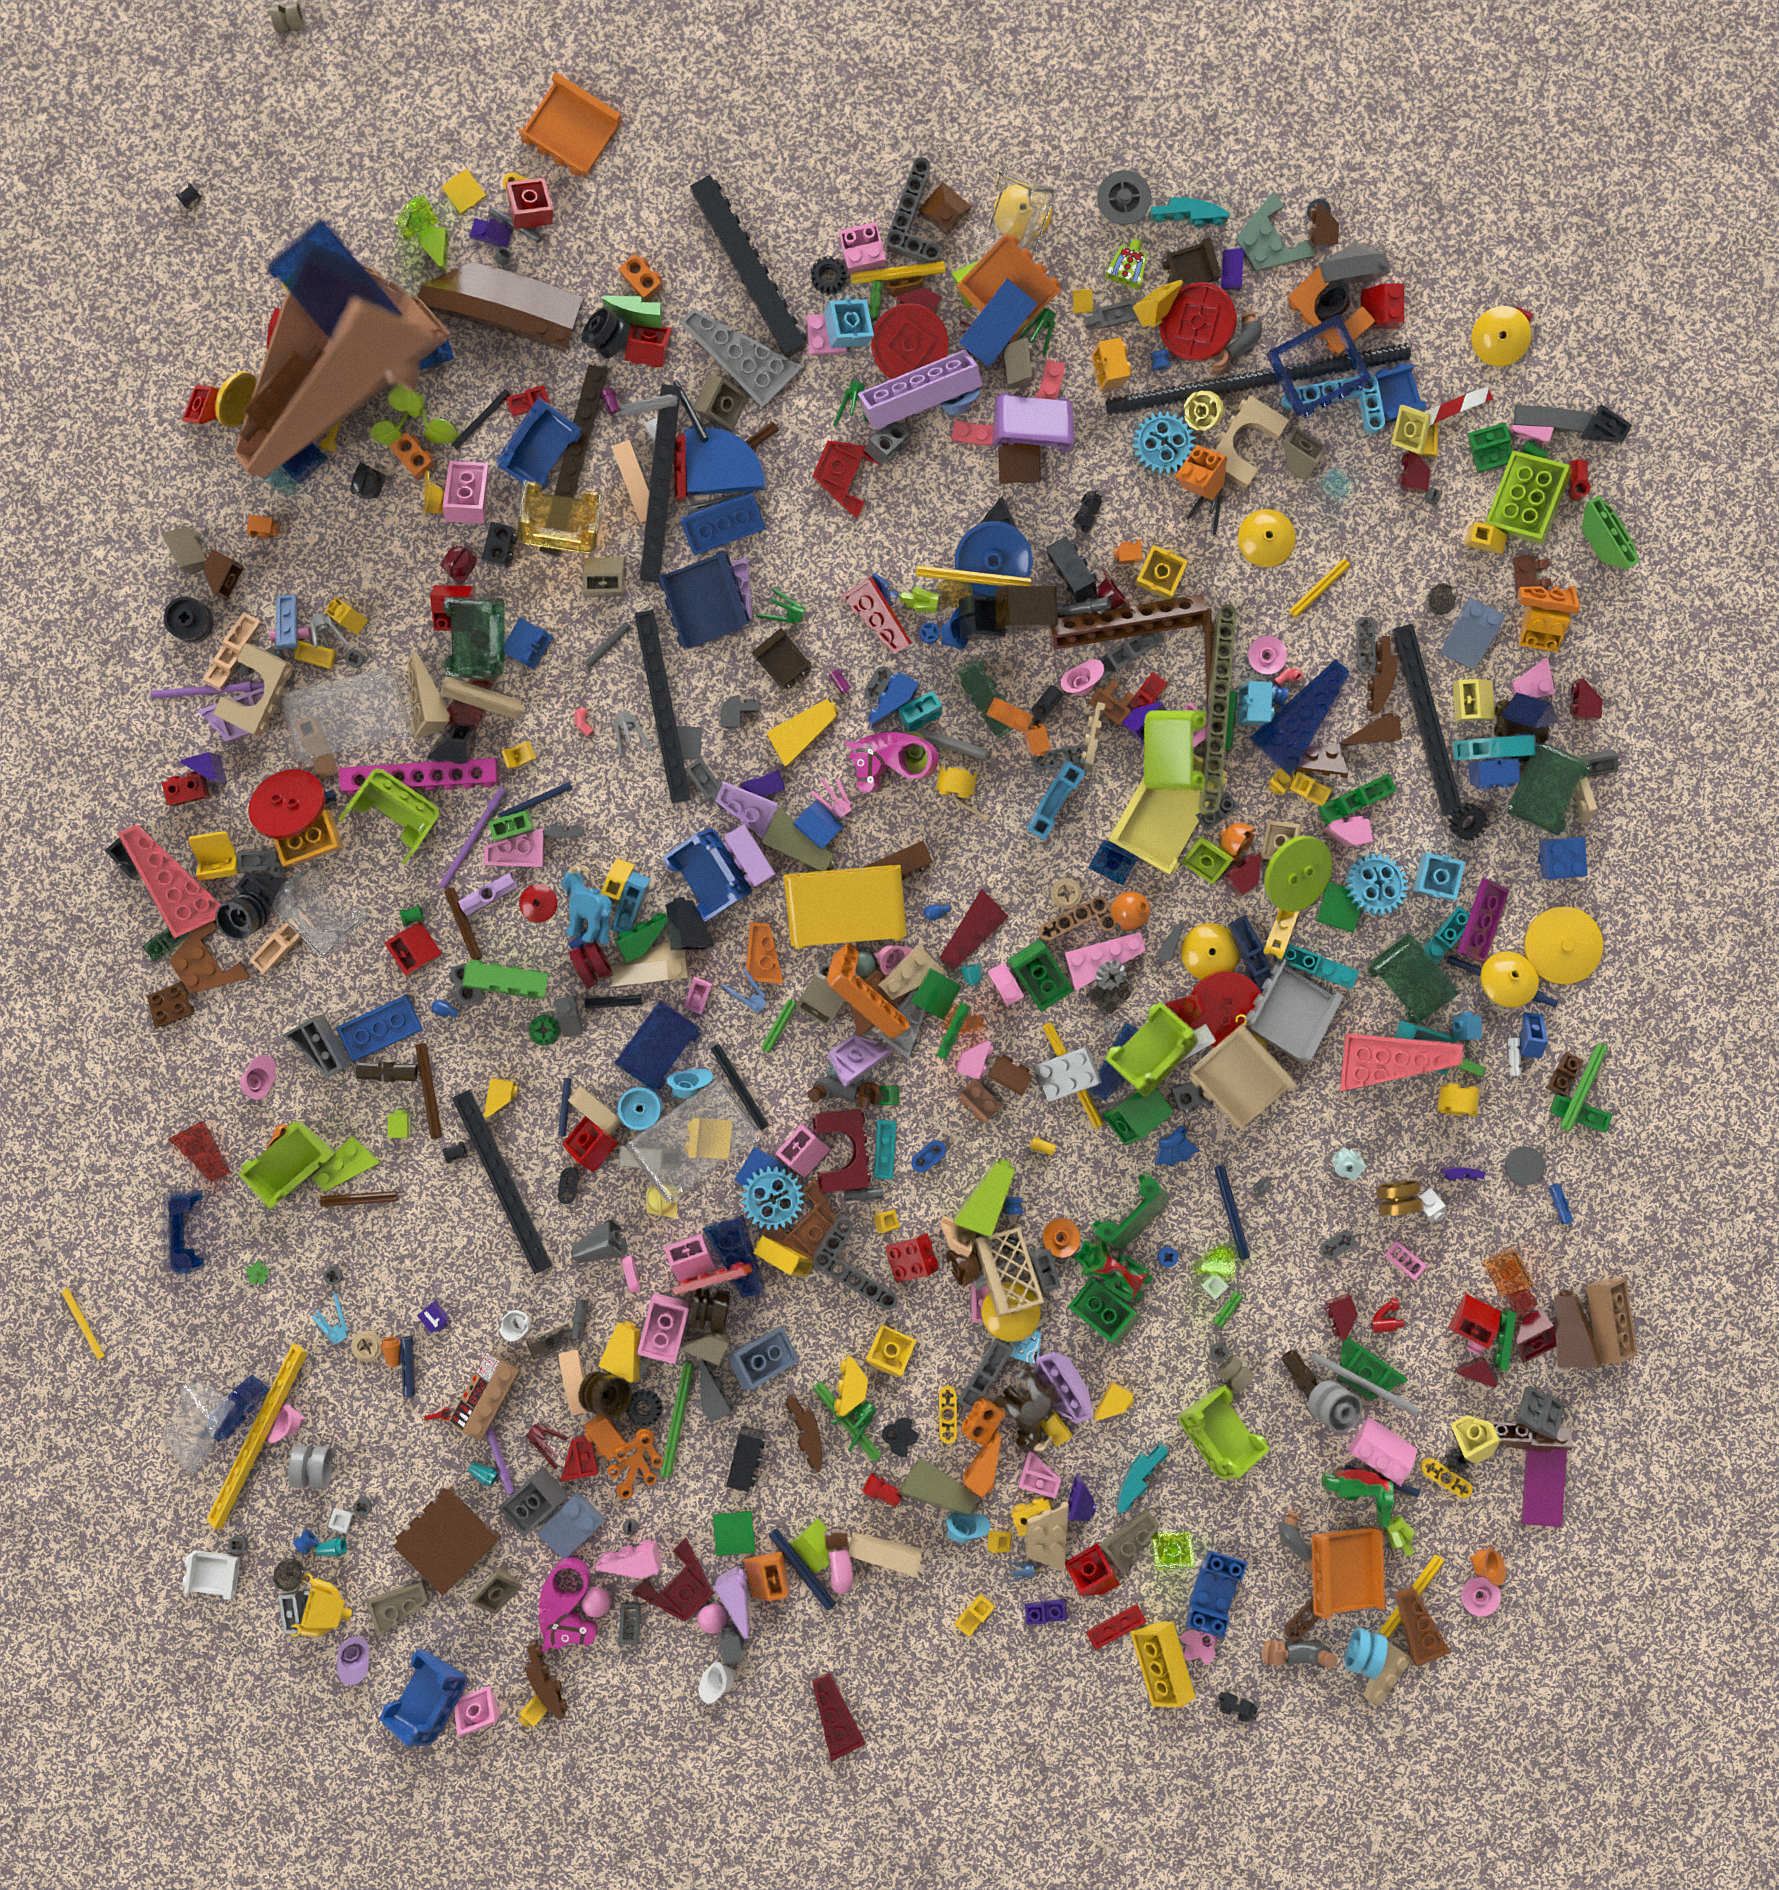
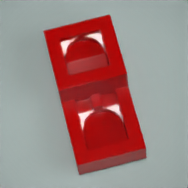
(522, 402)
(1148, 691)

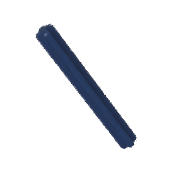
(1232, 1212)
(802, 1569)

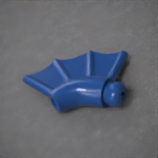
(1175, 1148)

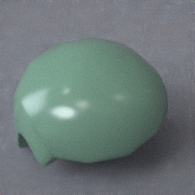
(865, 965)

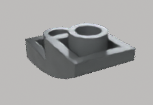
(1226, 807)
(557, 831)

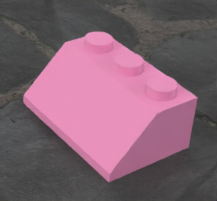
(1383, 1451)

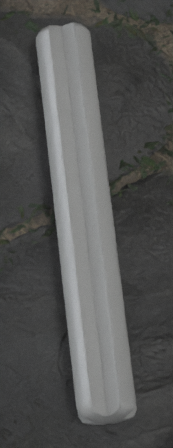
(648, 405)
(953, 744)

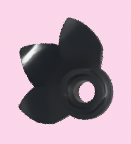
(903, 1436)

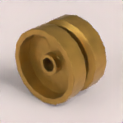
(1398, 1198)

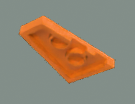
(1554, 599)
(762, 956)

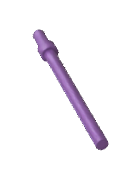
(246, 686)
(493, 805)
(504, 1473)

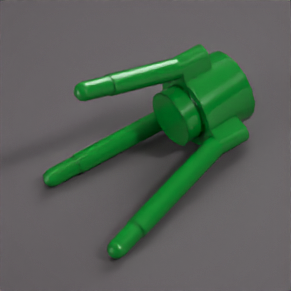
(1044, 320)
(853, 390)
(794, 611)
(864, 1414)

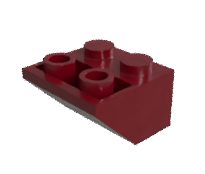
(1244, 877)

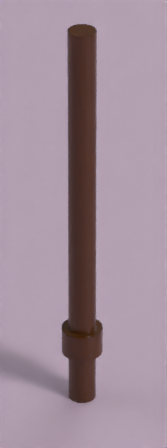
(1208, 629)

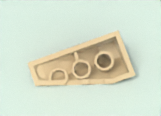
(430, 709)
(655, 965)

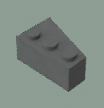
(320, 1045)

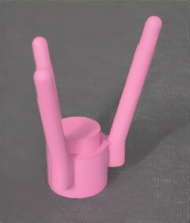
(840, 807)

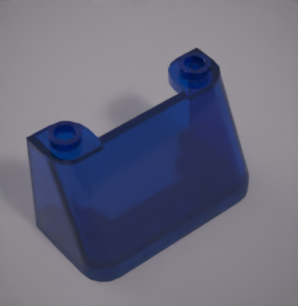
(657, 1045)
(174, 1252)

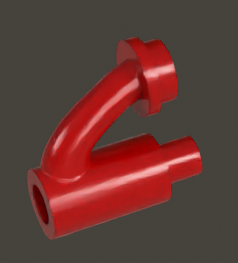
(1386, 1324)

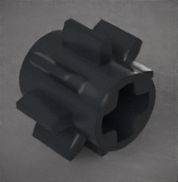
(1452, 1462)

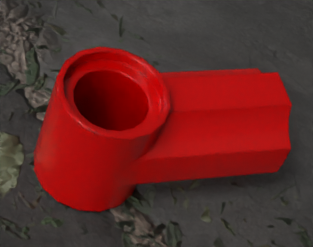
(1579, 479)
(880, 1489)

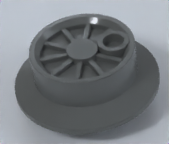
(1124, 197)

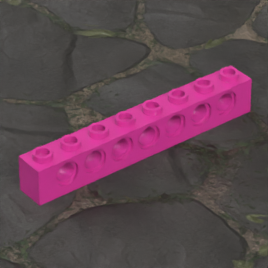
(490, 774)

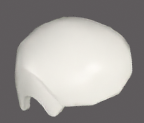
(508, 1328)

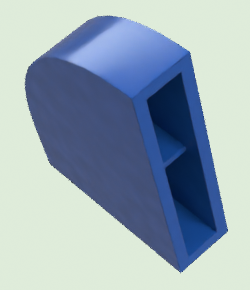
(721, 464)

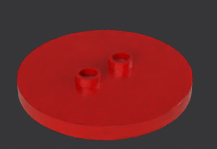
(1199, 322)
(908, 339)
(286, 804)
(1224, 998)

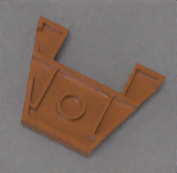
(197, 965)
(811, 1229)

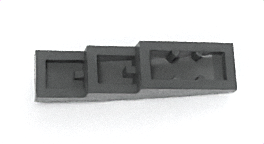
(1560, 419)
(1128, 652)
(985, 1373)

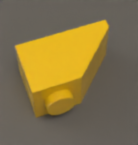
(499, 1095)
(1114, 1401)

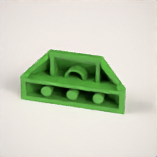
(1608, 535)

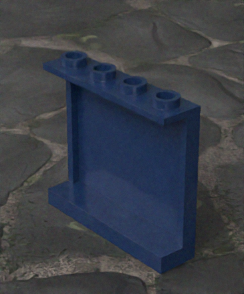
(705, 600)

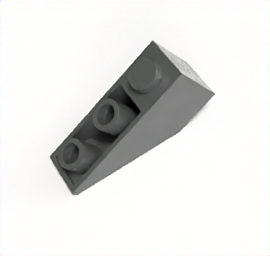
(713, 1400)

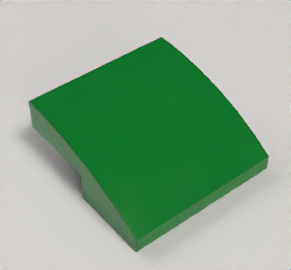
(1490, 447)
(1337, 908)
(936, 993)
(734, 1533)

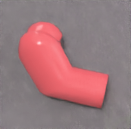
(580, 721)

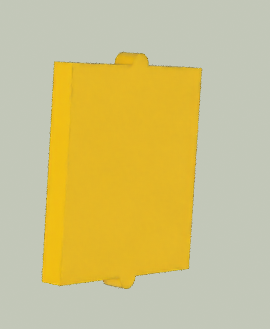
(463, 191)

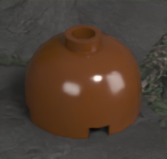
(965, 1268)

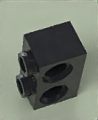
(493, 544)

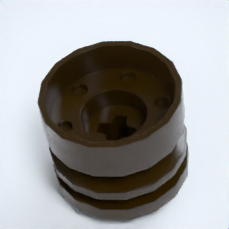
(709, 1309)
(605, 1394)

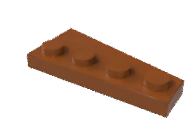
(1420, 1630)

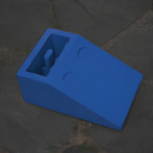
(900, 693)

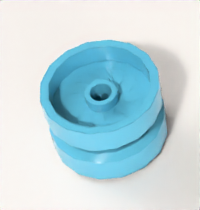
(651, 1105)
(1366, 1653)

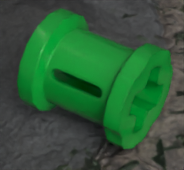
(412, 915)

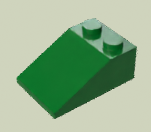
(1040, 974)
(1104, 1311)

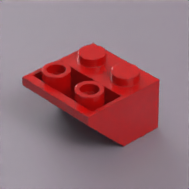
(441, 621)
(413, 949)
(1476, 1321)

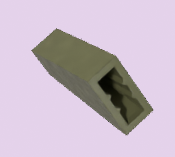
(792, 842)
(936, 1488)

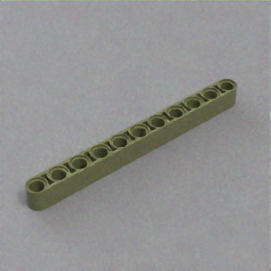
(1222, 701)

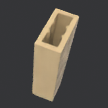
(885, 1553)

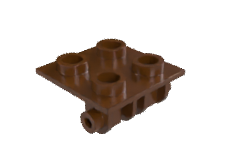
(169, 1005)

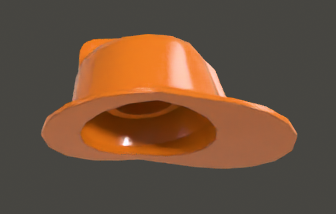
(1489, 1565)

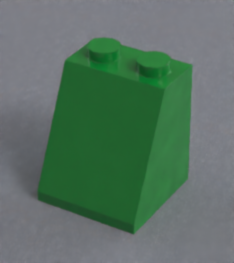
(1137, 1115)

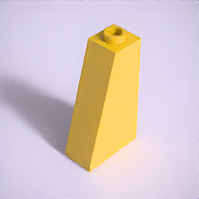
(799, 732)

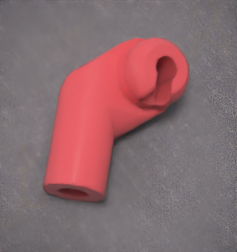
(1291, 675)

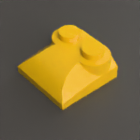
(890, 1351)

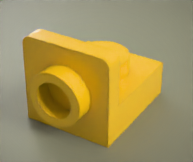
(1280, 782)
(532, 1712)

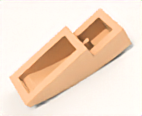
(275, 948)
(572, 1376)

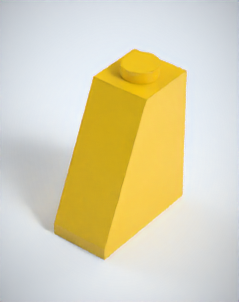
(783, 1257)
(621, 1352)

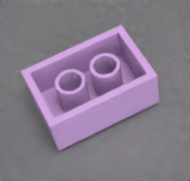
(749, 856)

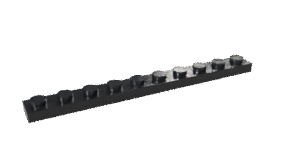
(659, 487)
(662, 706)
(1427, 718)
(502, 1181)

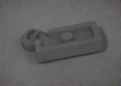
(261, 862)

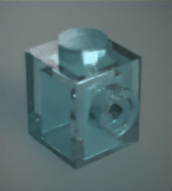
(1335, 483)

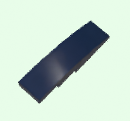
(1251, 951)

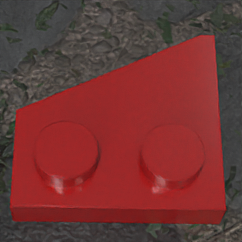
(1187, 1008)
(580, 1460)

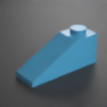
(630, 902)

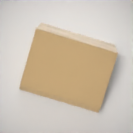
(1276, 835)

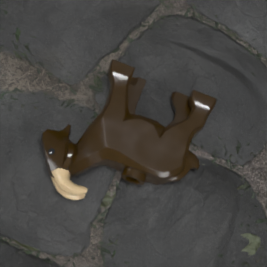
(1031, 1410)

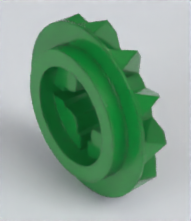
(550, 1023)

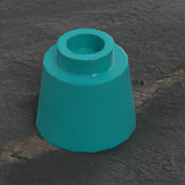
(972, 974)

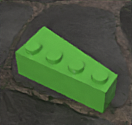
(504, 980)

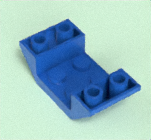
(1214, 1593)

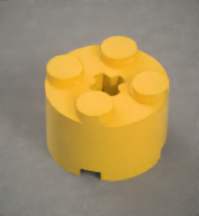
(956, 781)
(1458, 1100)

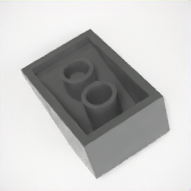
(533, 1501)

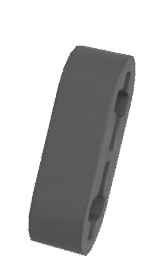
(874, 681)
(1339, 1249)

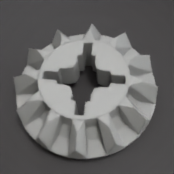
(1102, 975)

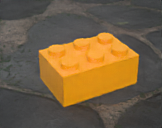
(313, 843)

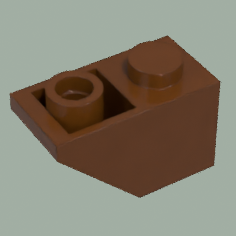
(1324, 226)

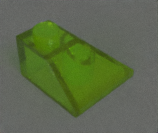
(416, 217)
(1216, 1261)

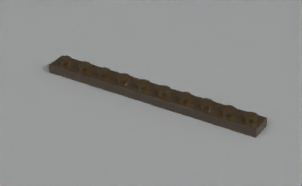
(576, 452)

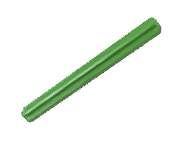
(677, 1419)

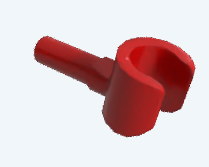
(437, 1415)

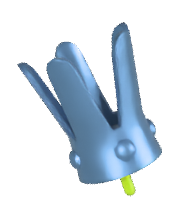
(1027, 1572)

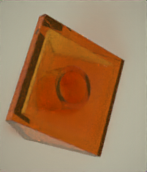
(1508, 1271)

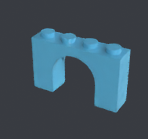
(1045, 813)

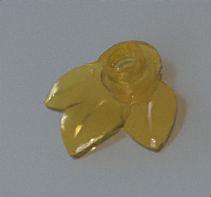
(952, 592)

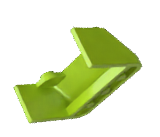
(399, 804)

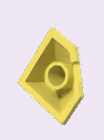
(1476, 1438)

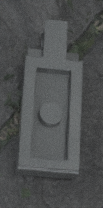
(1112, 315)
(704, 780)

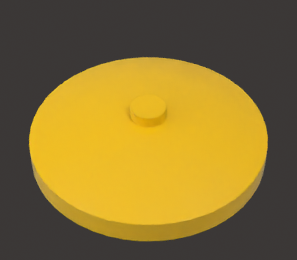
(1563, 945)

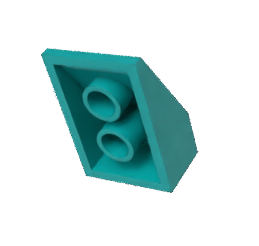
(1413, 1032)

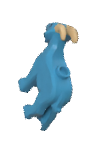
(586, 905)

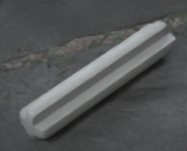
(981, 1282)

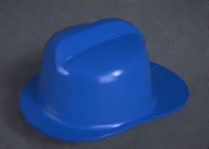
(951, 632)

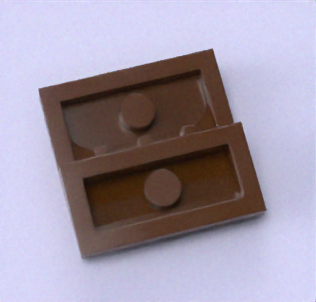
(1019, 463)

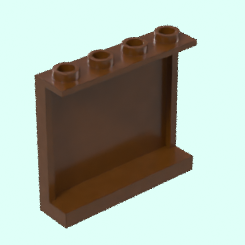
(445, 1541)

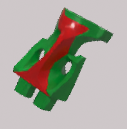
(1101, 1263)
(1354, 1483)

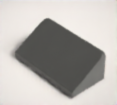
(1602, 762)

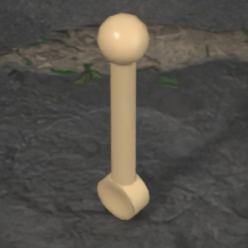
(985, 818)

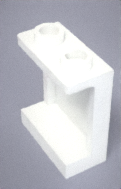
(211, 1573)

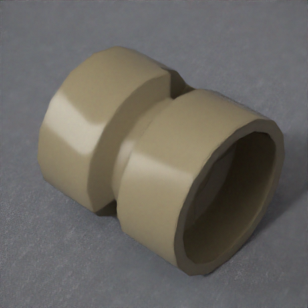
(286, 17)
(1233, 1371)

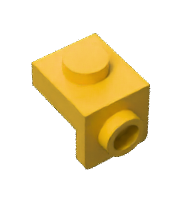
(518, 755)

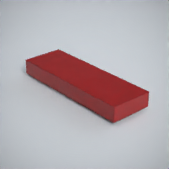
(1116, 1626)

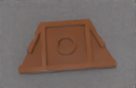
(861, 1022)

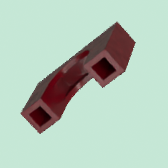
(855, 1173)

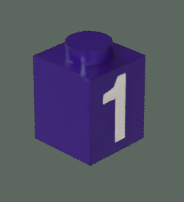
(434, 1317)

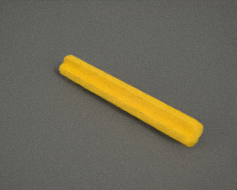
(1319, 588)

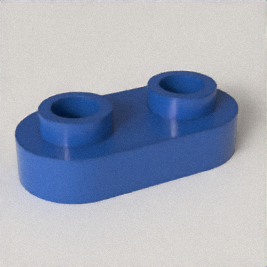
(929, 1156)

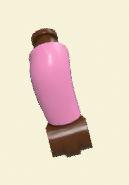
(840, 1563)

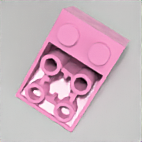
(632, 1561)

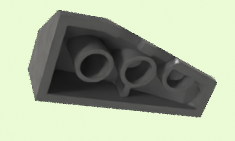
(1355, 264)

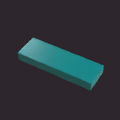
(885, 1149)

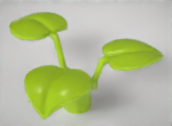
(402, 399)

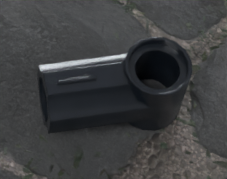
(1047, 703)

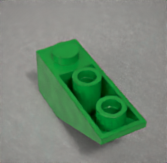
(638, 940)

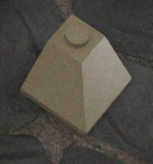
(1302, 453)

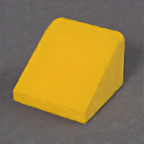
(1082, 300)
(886, 1221)
(999, 1541)

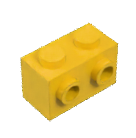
(1023, 1512)

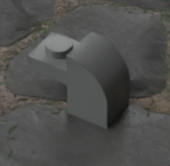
(732, 708)

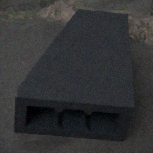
(686, 926)

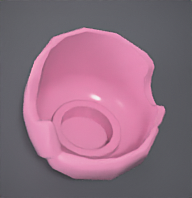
(595, 1602)
(712, 1618)

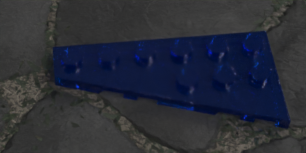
(1297, 723)

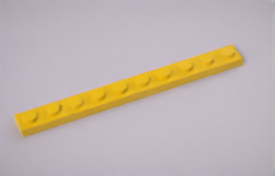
(256, 1436)

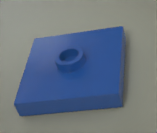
(756, 1160)

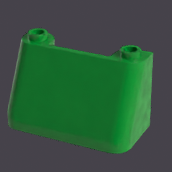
(1154, 1202)

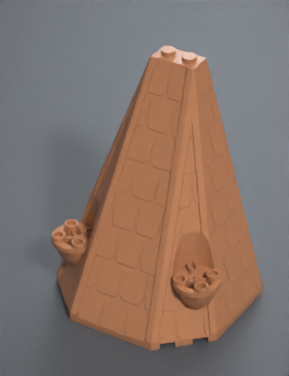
(360, 361)

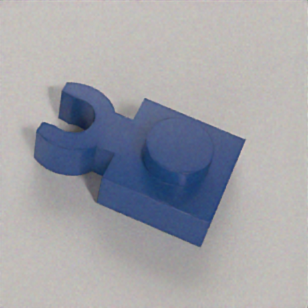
(883, 585)

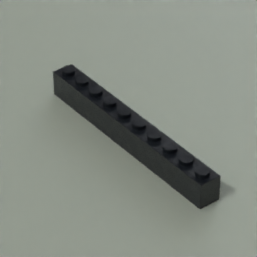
(748, 267)

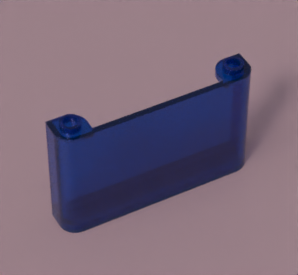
(326, 277)

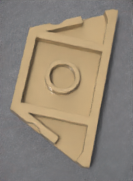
(1047, 1537)

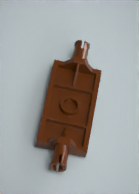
(279, 392)

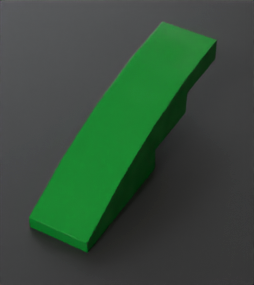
(1357, 799)

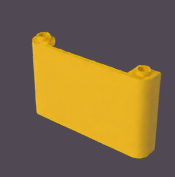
(845, 906)

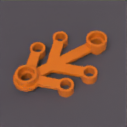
(635, 1461)

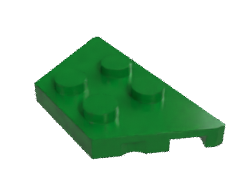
(1369, 1367)

